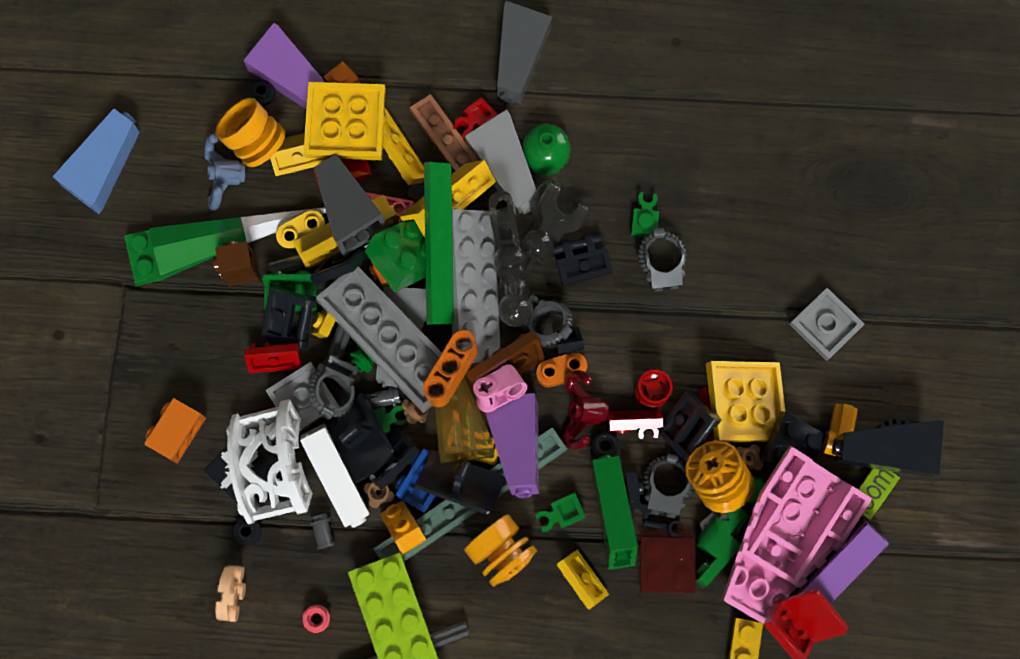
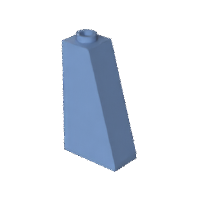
(99, 160)

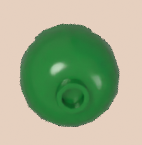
(546, 149)

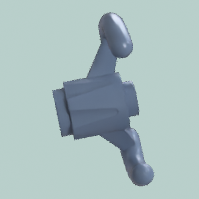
(221, 172)

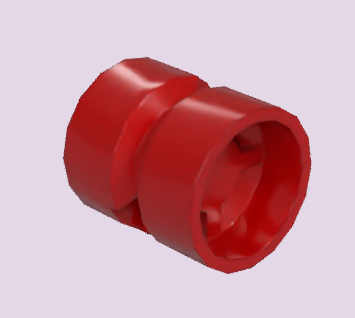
(653, 389)

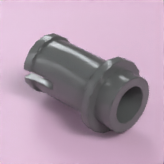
(384, 398)
(322, 531)

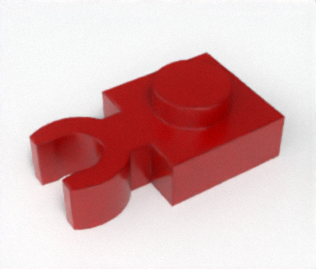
(475, 116)

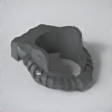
(668, 278)
(545, 308)
(342, 373)
(658, 502)

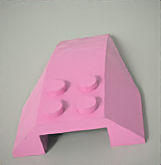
(792, 530)

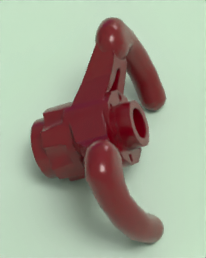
(582, 410)

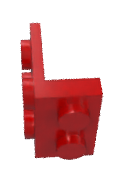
(802, 621)

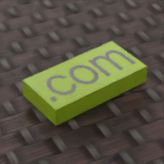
(877, 486)

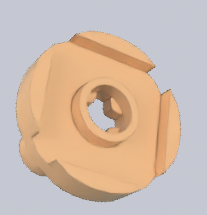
(231, 591)

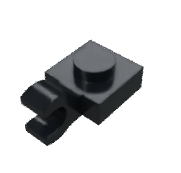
(634, 489)

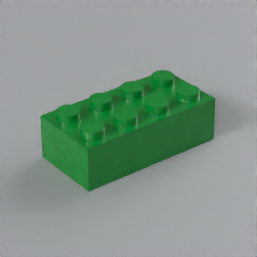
(399, 254)

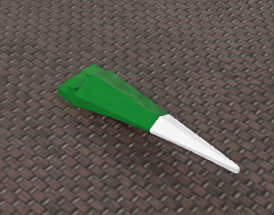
(174, 248)

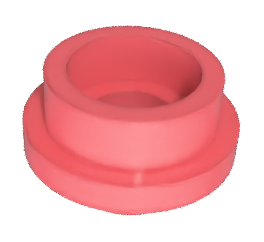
(307, 618)

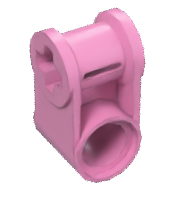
(501, 386)

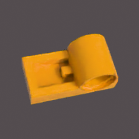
(402, 527)

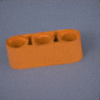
(450, 356)

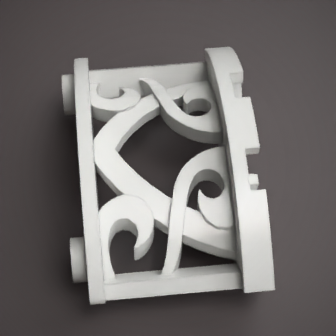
(241, 449)

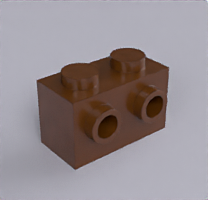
(236, 263)

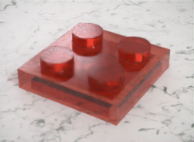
(667, 565)

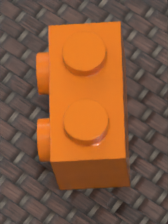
(174, 430)

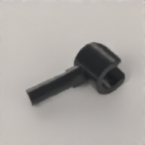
(667, 527)

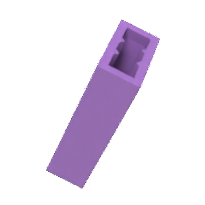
(282, 65)
(516, 441)
(847, 562)

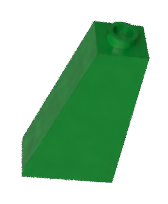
(614, 512)

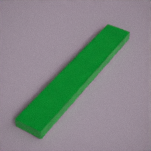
(438, 243)

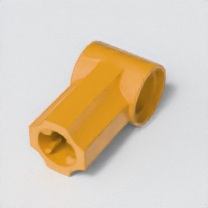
(842, 421)

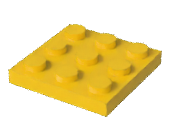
(344, 120)
(745, 399)

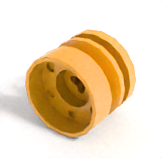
(250, 132)
(720, 476)
(500, 550)

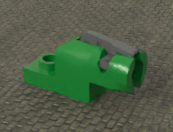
(718, 542)

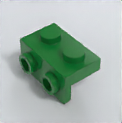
(298, 282)

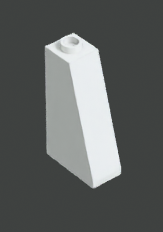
(334, 476)

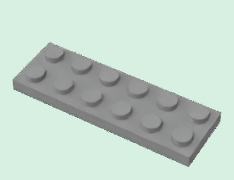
(475, 281)
(383, 333)

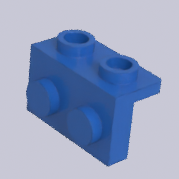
(406, 492)

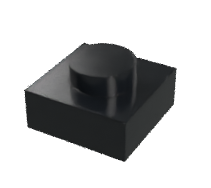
(572, 343)

